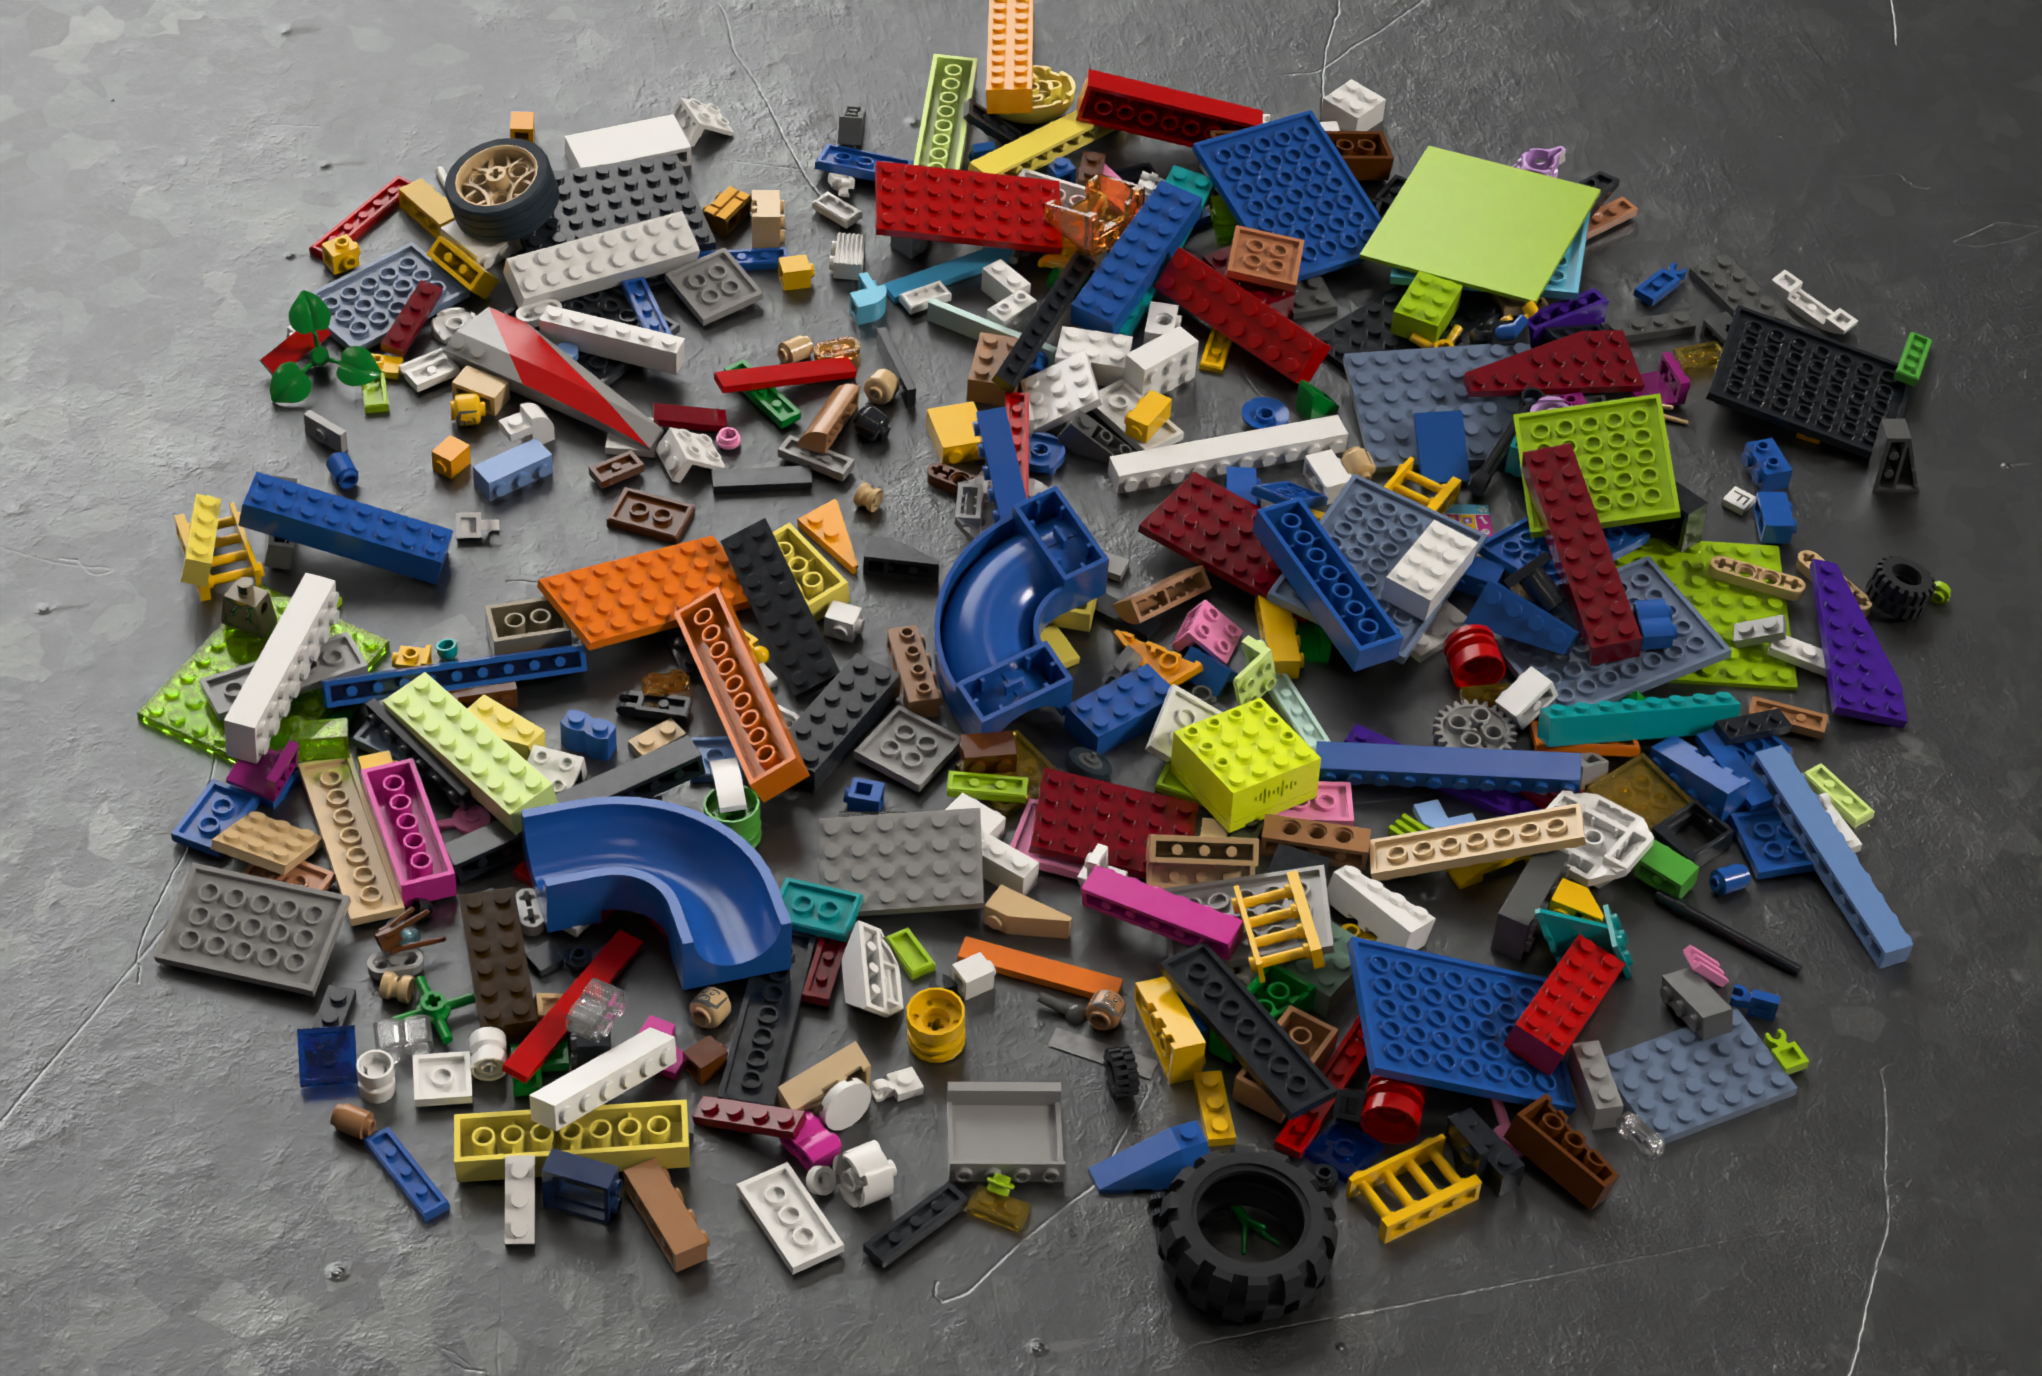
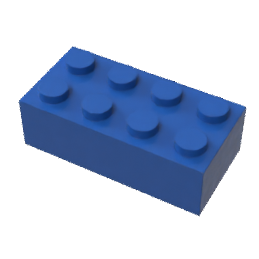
(1117, 710)

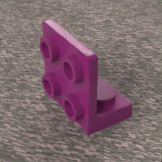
(268, 775)

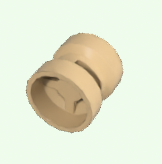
(396, 987)

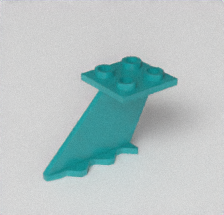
(1563, 929)

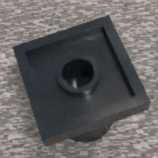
(1538, 584)

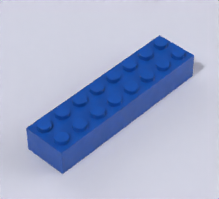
(1136, 259)
(345, 527)
(1327, 584)

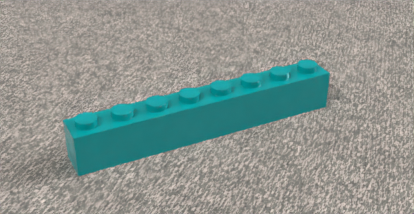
(1634, 719)

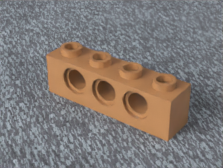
(1338, 842)

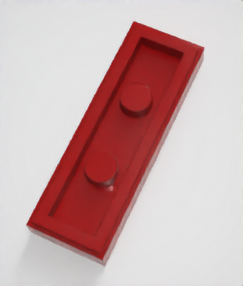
(292, 349)

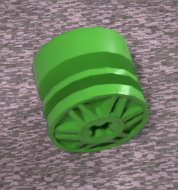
(743, 822)

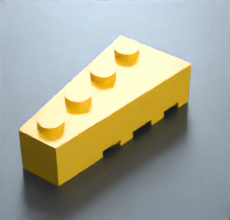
(1170, 1029)

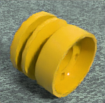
(936, 1025)

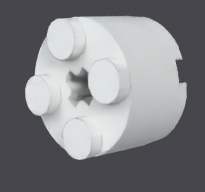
(864, 1174)

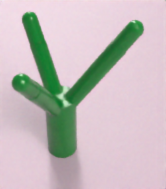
(1247, 1223)

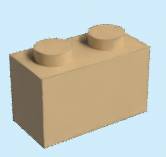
(488, 387)

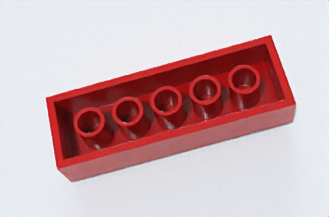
(1564, 1005)

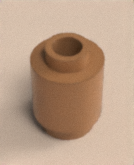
(353, 1120)

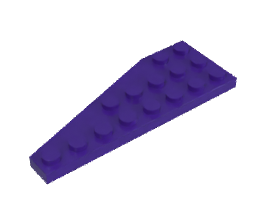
(1856, 667)

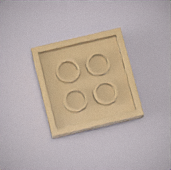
(267, 842)

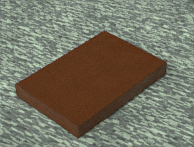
(650, 515)

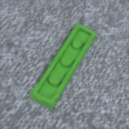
(1913, 359)

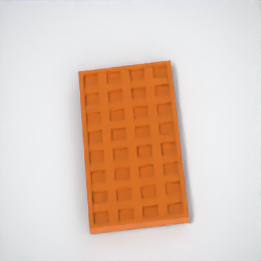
(641, 591)

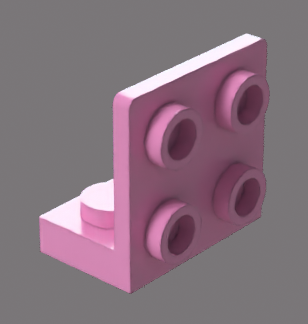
(1210, 631)

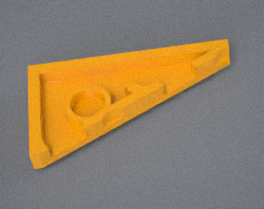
(828, 530)
(1166, 663)

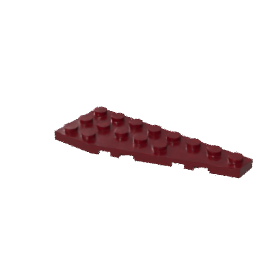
(1565, 366)

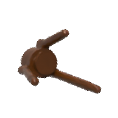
(389, 935)

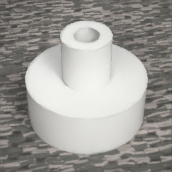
(820, 1180)

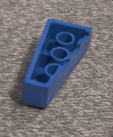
(1521, 620)
(1701, 777)

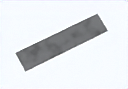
(1094, 1050)

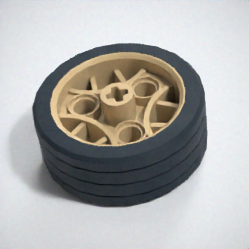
(502, 190)

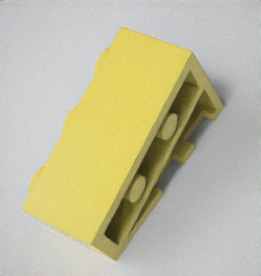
(508, 725)

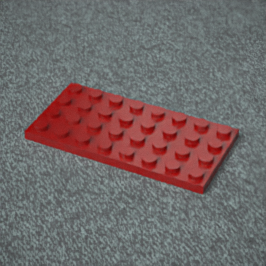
(965, 207)

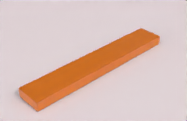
(1040, 969)

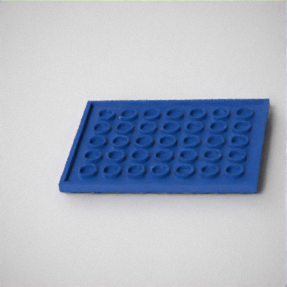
(1294, 185)
(1447, 1024)

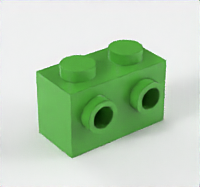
(1667, 870)

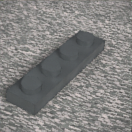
(1653, 326)

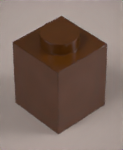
(705, 1060)

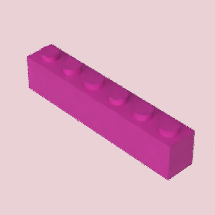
(1161, 911)

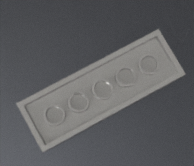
(336, 659)

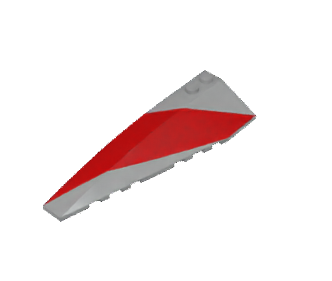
(546, 375)

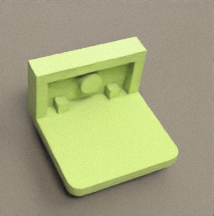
(1259, 672)

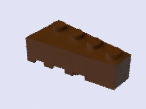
(1561, 1152)

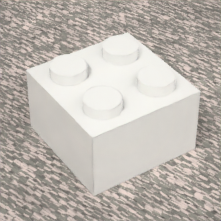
(1353, 107)

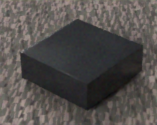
(544, 959)

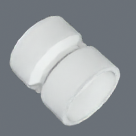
(488, 1053)
(376, 1076)

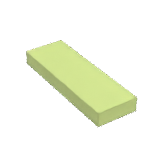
(1842, 798)

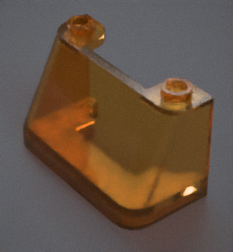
(1099, 218)

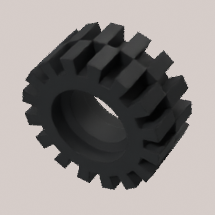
(1121, 1071)

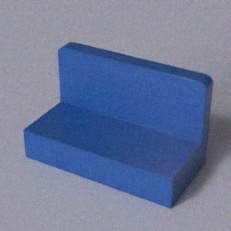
(1214, 672)

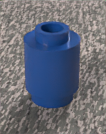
(342, 470)
(1729, 879)

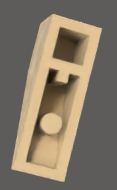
(1021, 915)

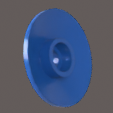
(1264, 413)

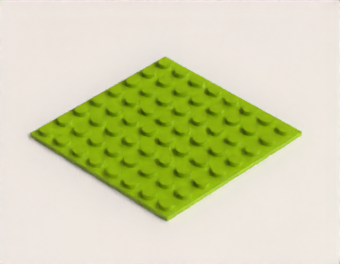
(1481, 224)
(1723, 606)

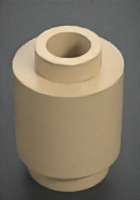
(795, 349)

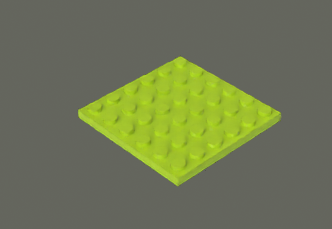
(1619, 452)

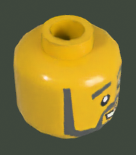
(467, 409)

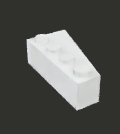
(1379, 909)

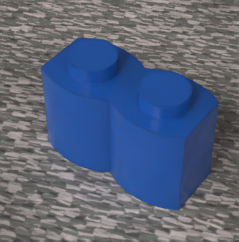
(1654, 623)
(588, 735)

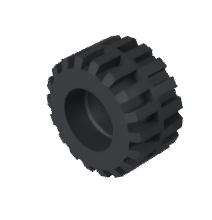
(1900, 587)

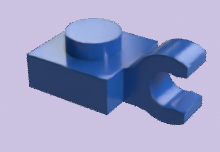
(1759, 1003)

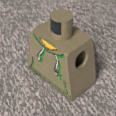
(248, 608)

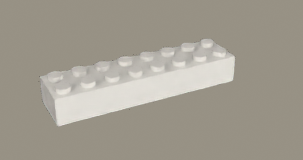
(601, 260)
(281, 668)

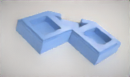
(1433, 816)

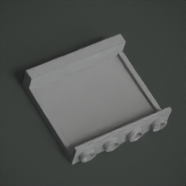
(1005, 1131)

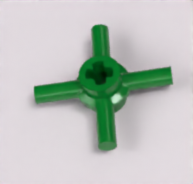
(437, 1007)

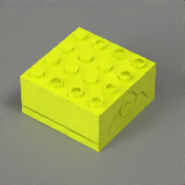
(1245, 764)

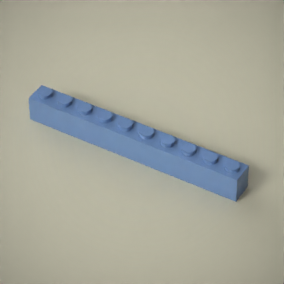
(1832, 858)

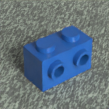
(1766, 465)
(1774, 517)

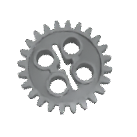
(1474, 727)

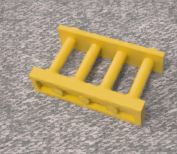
(1446, 493)
(254, 568)
(1297, 910)
(1415, 1212)

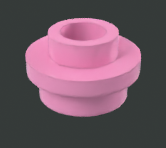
(728, 438)

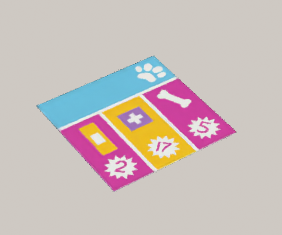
(1473, 516)

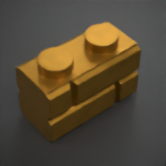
(727, 210)

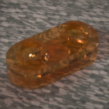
(837, 348)
(665, 683)

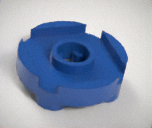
(1053, 453)

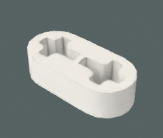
(527, 912)

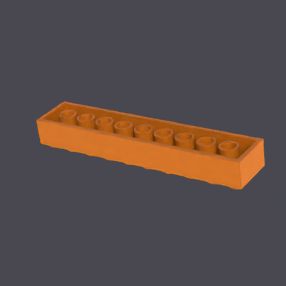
(741, 695)

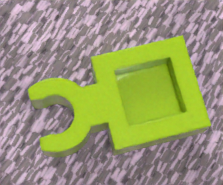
(1787, 1055)

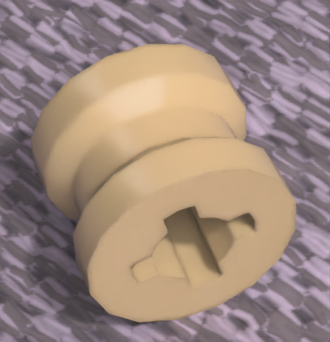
(868, 497)

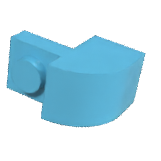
(869, 301)

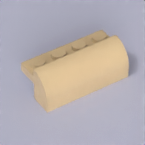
(1198, 859)

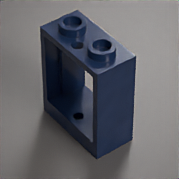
(577, 1199)

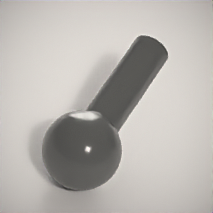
(1074, 1013)

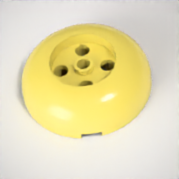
(1051, 97)

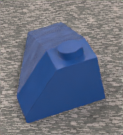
(1151, 1162)

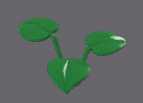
(356, 363)

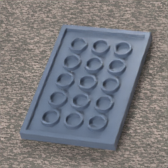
(372, 297)
(1693, 1084)

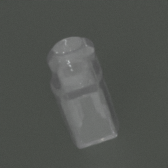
(595, 1010)
(404, 1036)

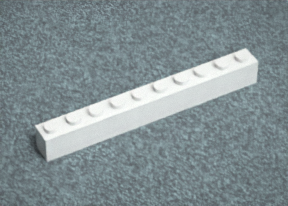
(1212, 455)

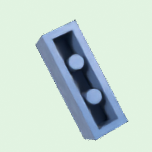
(512, 469)

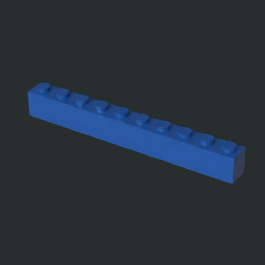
(456, 674)
(1449, 767)

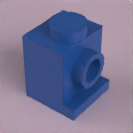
(1062, 169)
(864, 795)

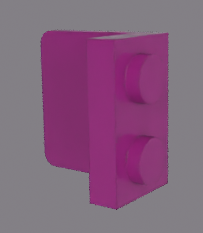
(1668, 381)

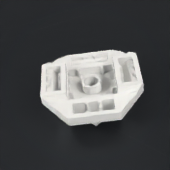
(1613, 839)

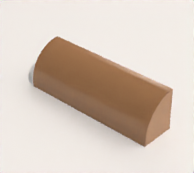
(830, 419)
(1163, 595)

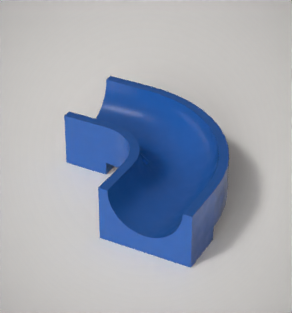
(999, 604)
(668, 865)

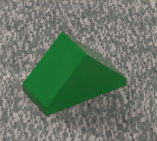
(1313, 402)

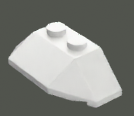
(871, 972)

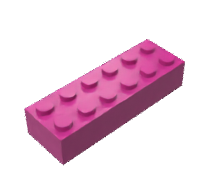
(408, 831)

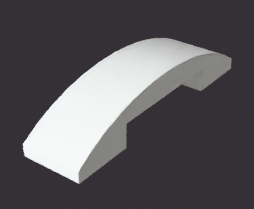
(1807, 307)
(728, 784)

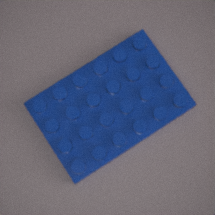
(1516, 548)

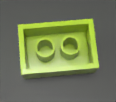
(1426, 307)

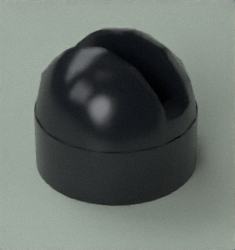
(420, 905)

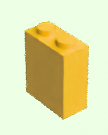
(953, 432)

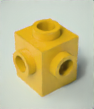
(341, 254)

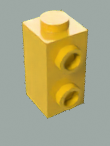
(1148, 416)

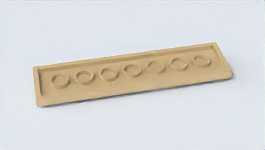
(351, 839)
(1477, 842)

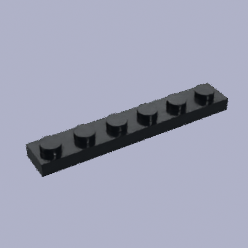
(424, 759)

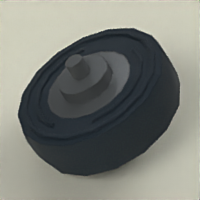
(1088, 764)

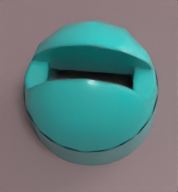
(447, 649)

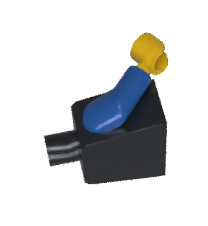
(1506, 330)

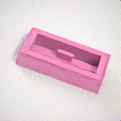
(1705, 966)

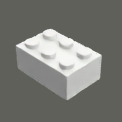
(1104, 351)
(1162, 362)

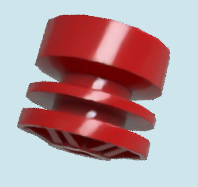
(1474, 656)
(1392, 1110)

